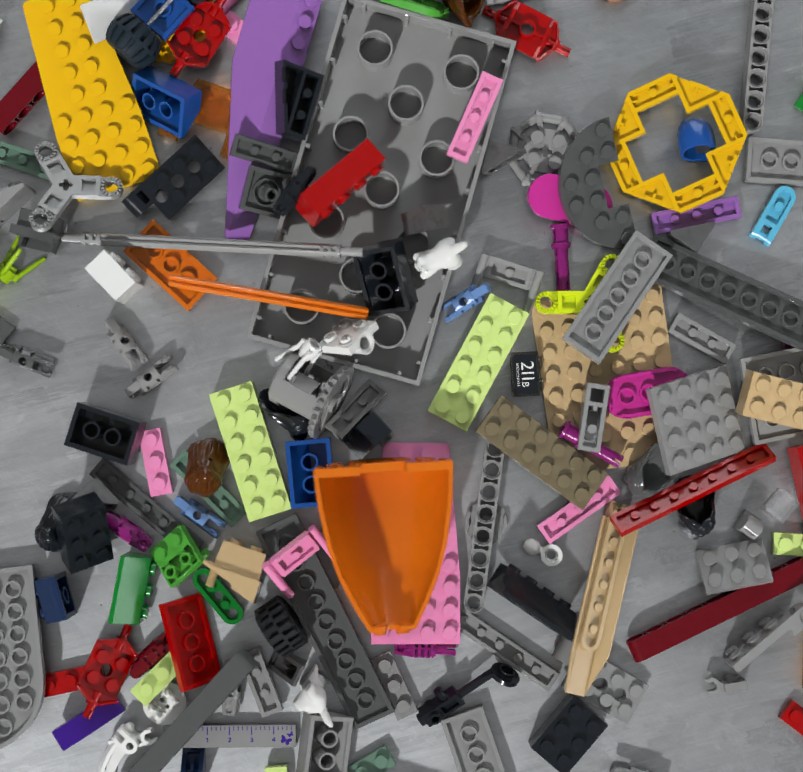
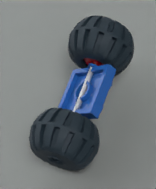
(135, 34)

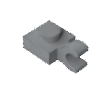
(730, 684)

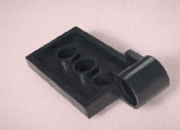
(144, 195)

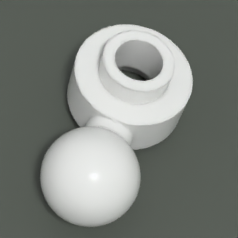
(532, 548)

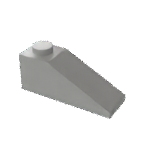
(592, 416)

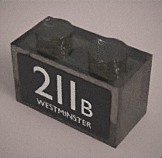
(525, 374)

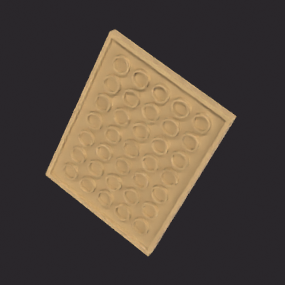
(567, 370)

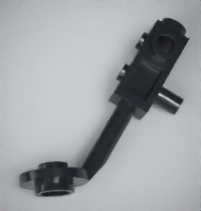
(451, 699)

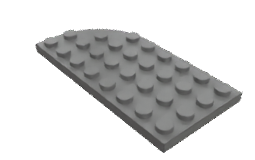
(20, 653)

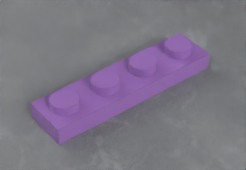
(712, 211)

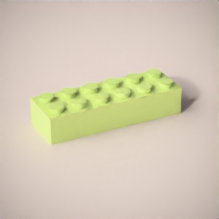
(478, 362)
(251, 451)

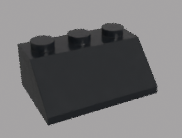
(386, 278)

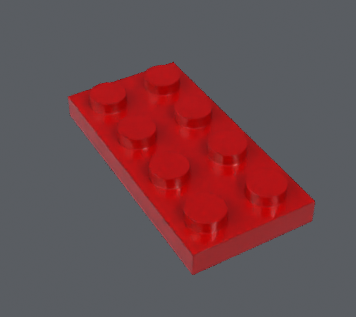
(190, 641)

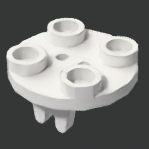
(157, 709)

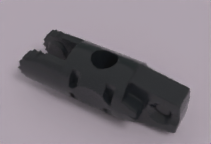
(290, 194)

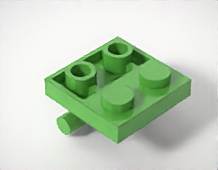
(178, 556)

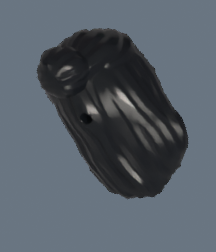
(288, 419)
(697, 517)
(46, 531)

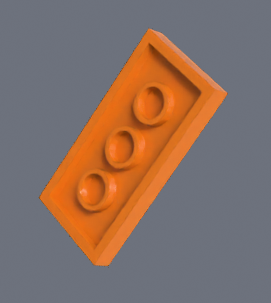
(163, 262)

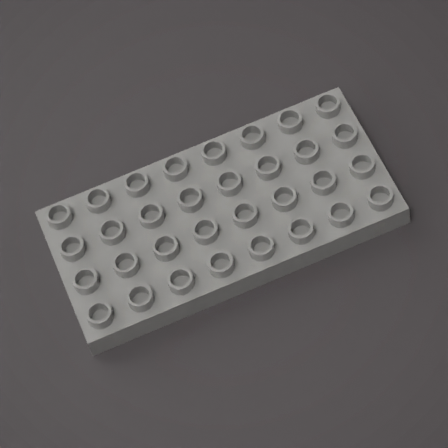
(405, 90)

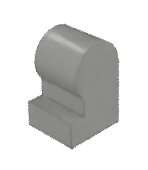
(749, 525)

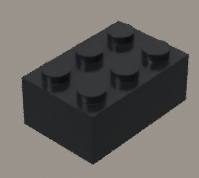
(105, 433)
(82, 532)
(568, 733)

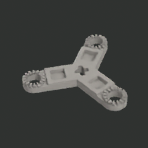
(57, 198)

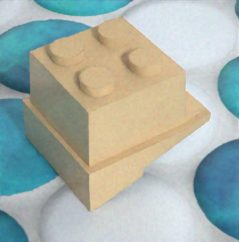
(239, 567)

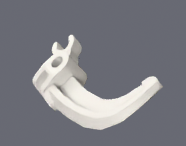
(124, 741)

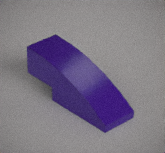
(80, 727)

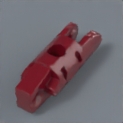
(150, 656)

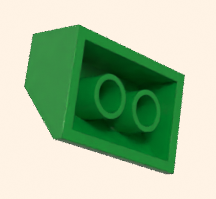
(132, 588)

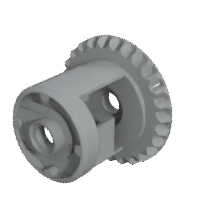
(301, 391)

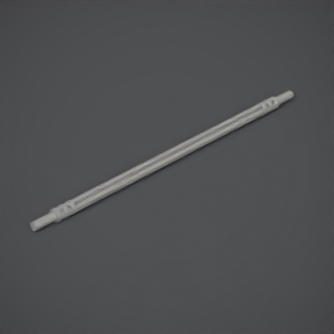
(213, 244)

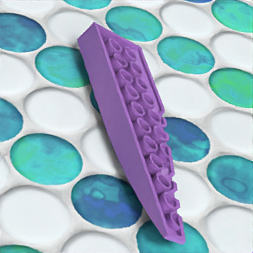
(268, 34)

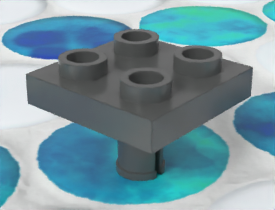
(262, 190)

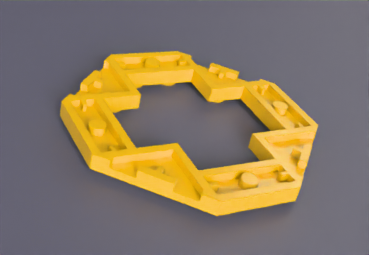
(721, 160)

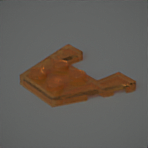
(213, 112)

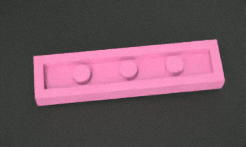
(474, 117)
(570, 515)

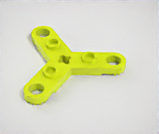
(573, 301)

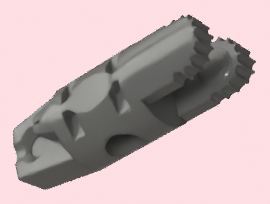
(27, 359)

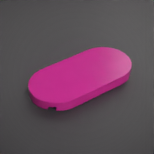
(545, 201)
(629, 394)

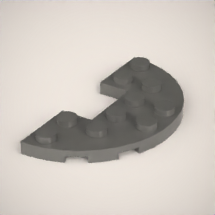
(583, 192)

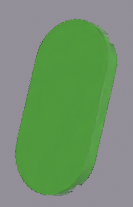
(425, 7)

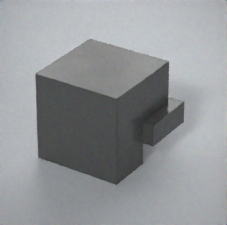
(41, 241)

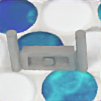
(509, 273)

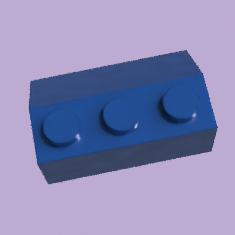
(166, 100)
(301, 460)

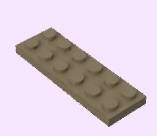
(541, 452)

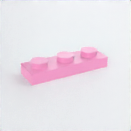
(156, 462)

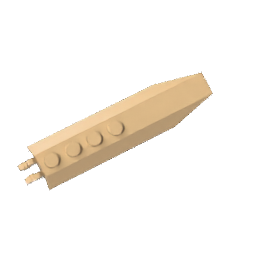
(600, 604)

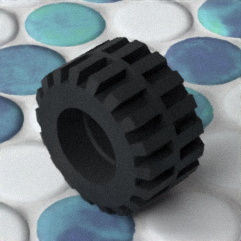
(281, 626)

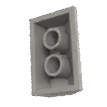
(323, 746)

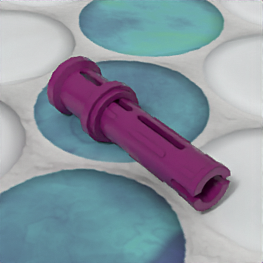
(560, 246)
(570, 433)

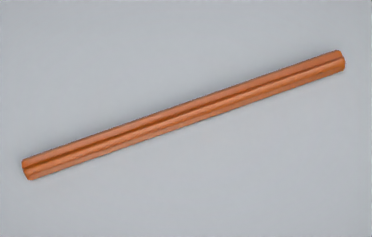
(268, 296)

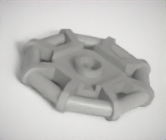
(538, 140)

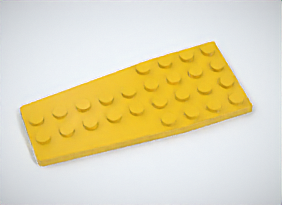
(88, 96)

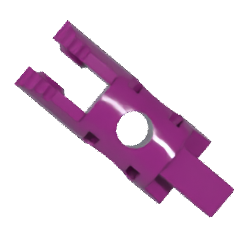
(128, 531)

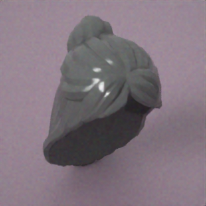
(648, 474)

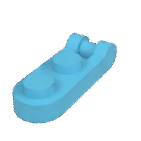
(773, 214)

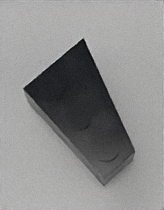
(295, 99)
(368, 435)

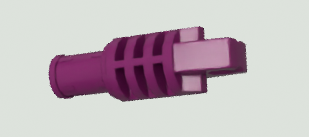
(424, 650)

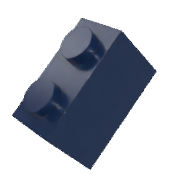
(55, 598)

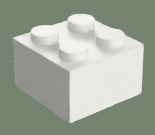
(114, 277)

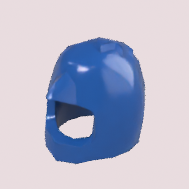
(693, 133)

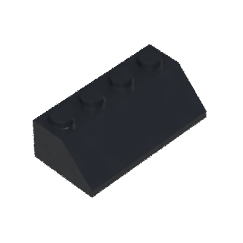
(533, 600)

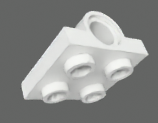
(350, 337)

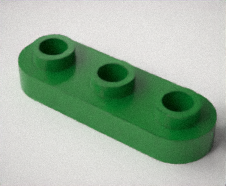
(222, 605)

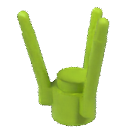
(8, 270)

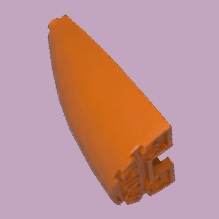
(386, 534)

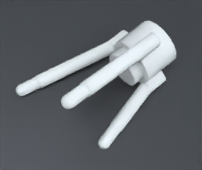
(309, 350)

